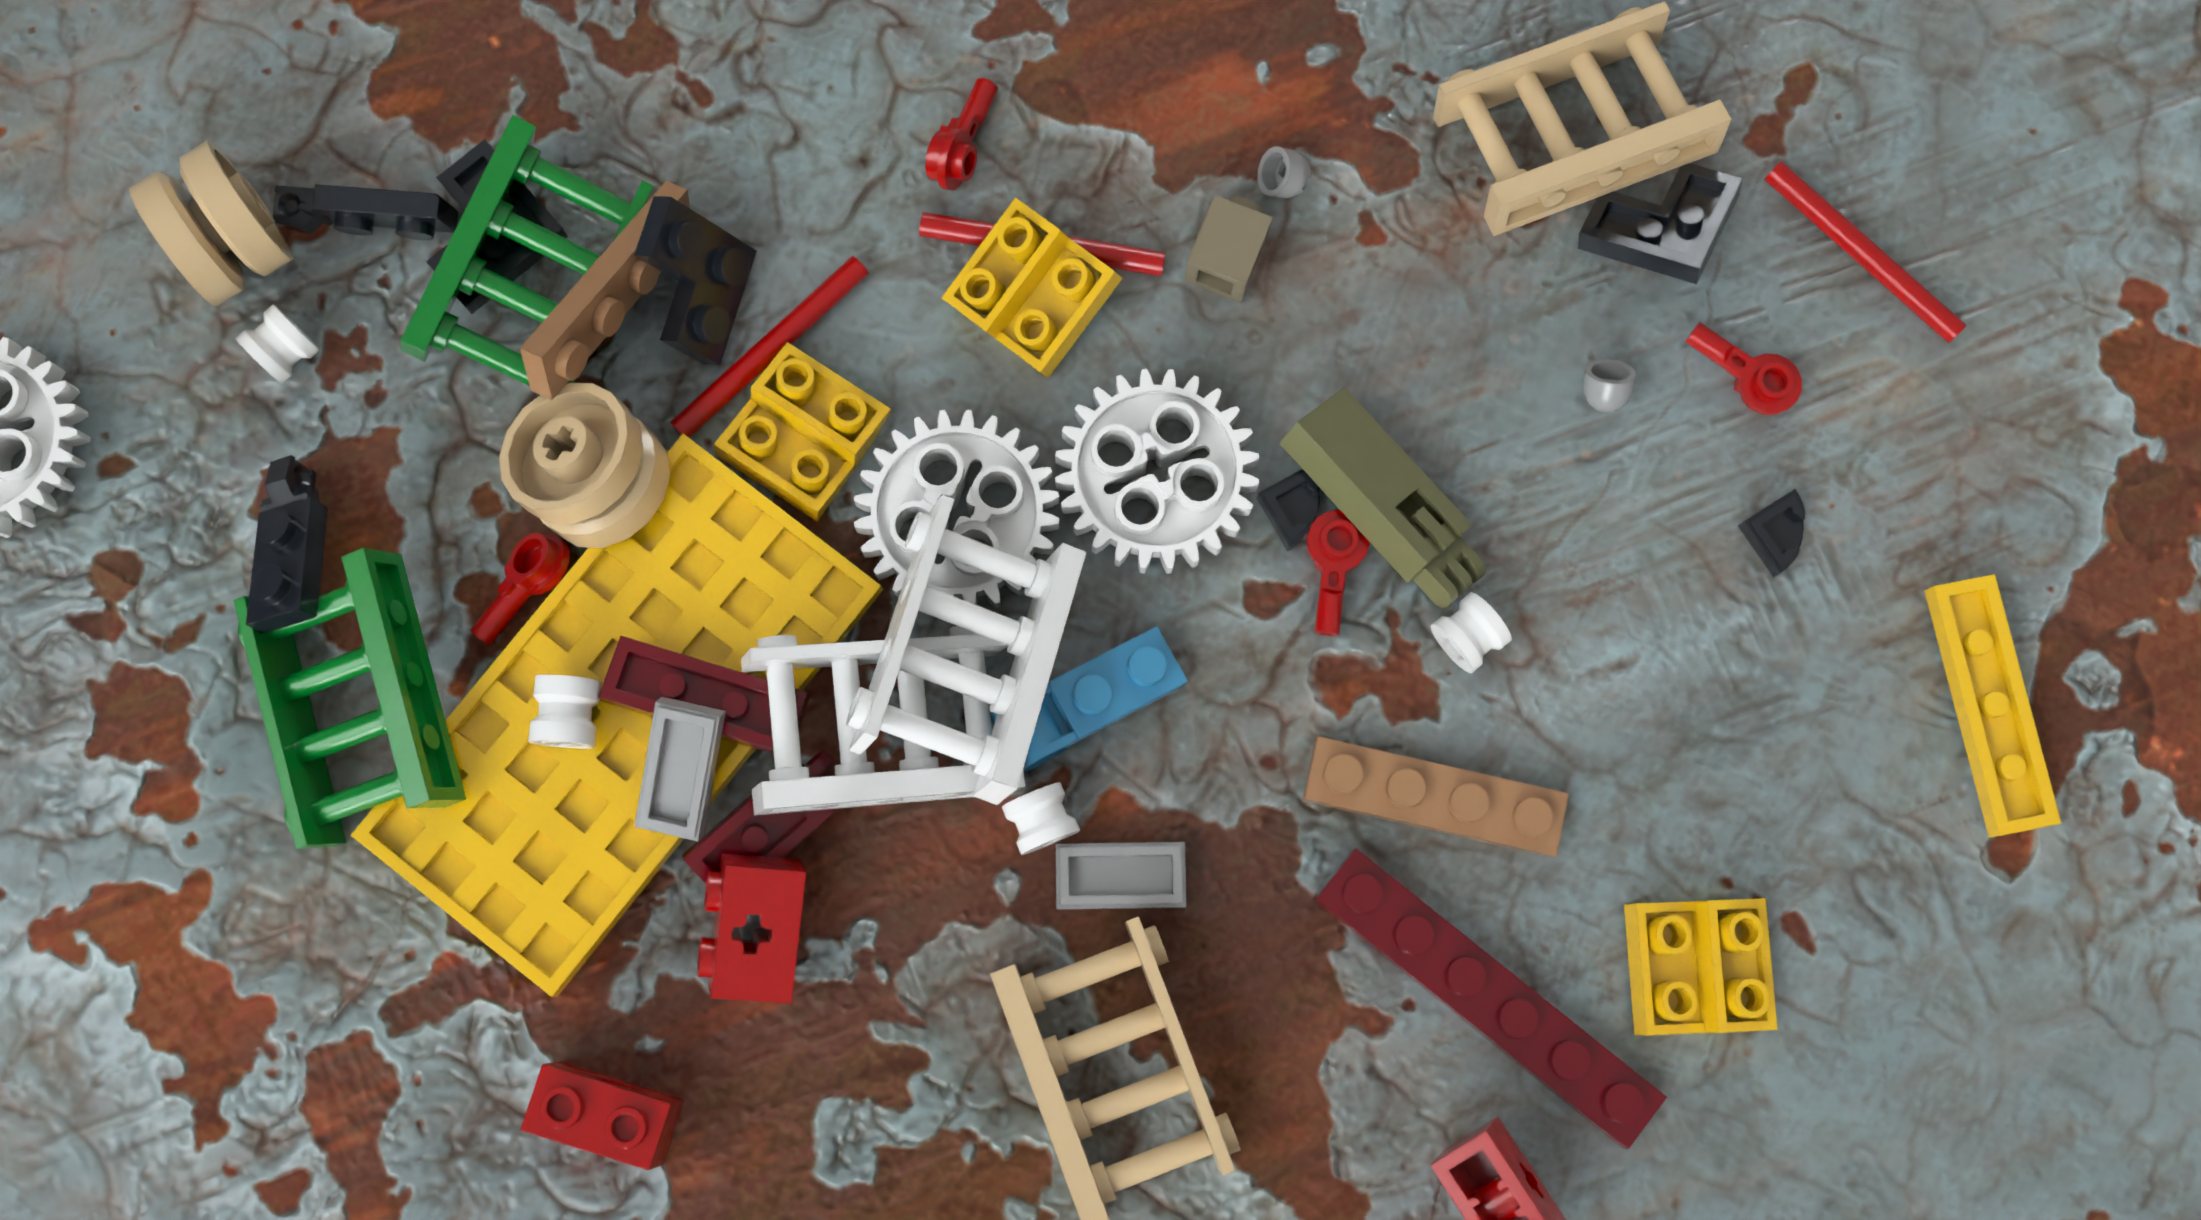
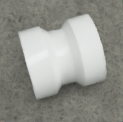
(564, 711)

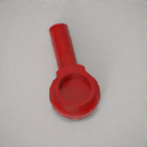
(950, 151)
(1765, 383)
(1335, 549)
(533, 569)

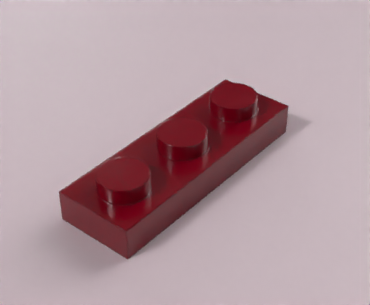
(647, 672)

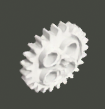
(45, 401)
(1133, 420)
(903, 492)

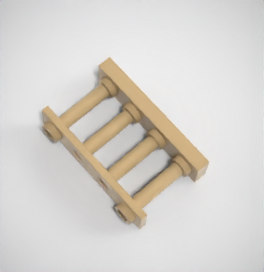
(1578, 173)
(1071, 1121)

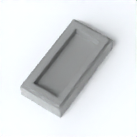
(679, 768)
(1120, 875)

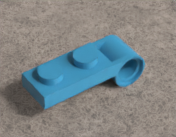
(1102, 694)

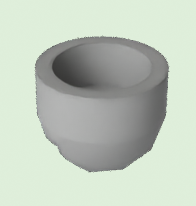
(1279, 184)
(1608, 384)

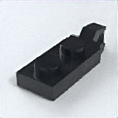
(360, 209)
(287, 549)

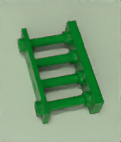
(492, 216)
(406, 709)

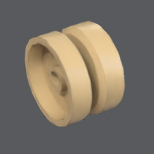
(206, 228)
(584, 466)

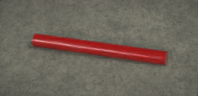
(1865, 252)
(1111, 254)
(767, 348)

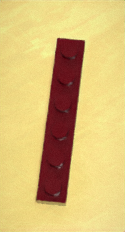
(1491, 999)

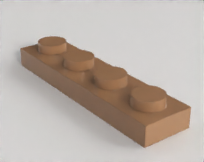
(592, 307)
(1435, 797)

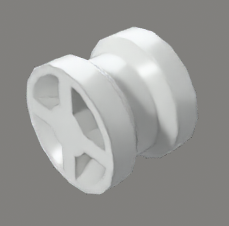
(277, 344)
(1471, 632)
(1040, 818)

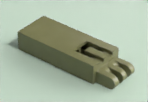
(1386, 497)

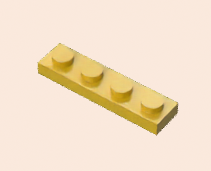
(1992, 706)

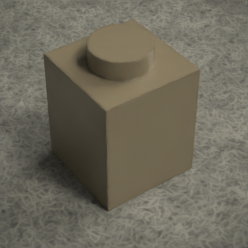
(1228, 247)

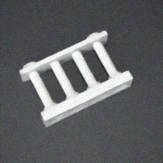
(1012, 697)
(855, 778)

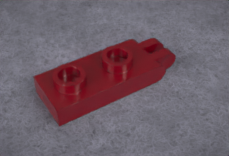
(760, 834)

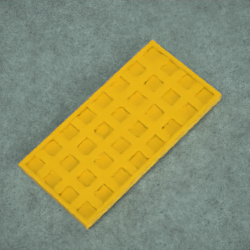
(547, 833)

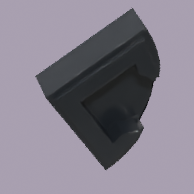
(1291, 507)
(1777, 532)

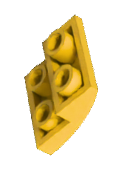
(1032, 287)
(802, 431)
(1700, 967)

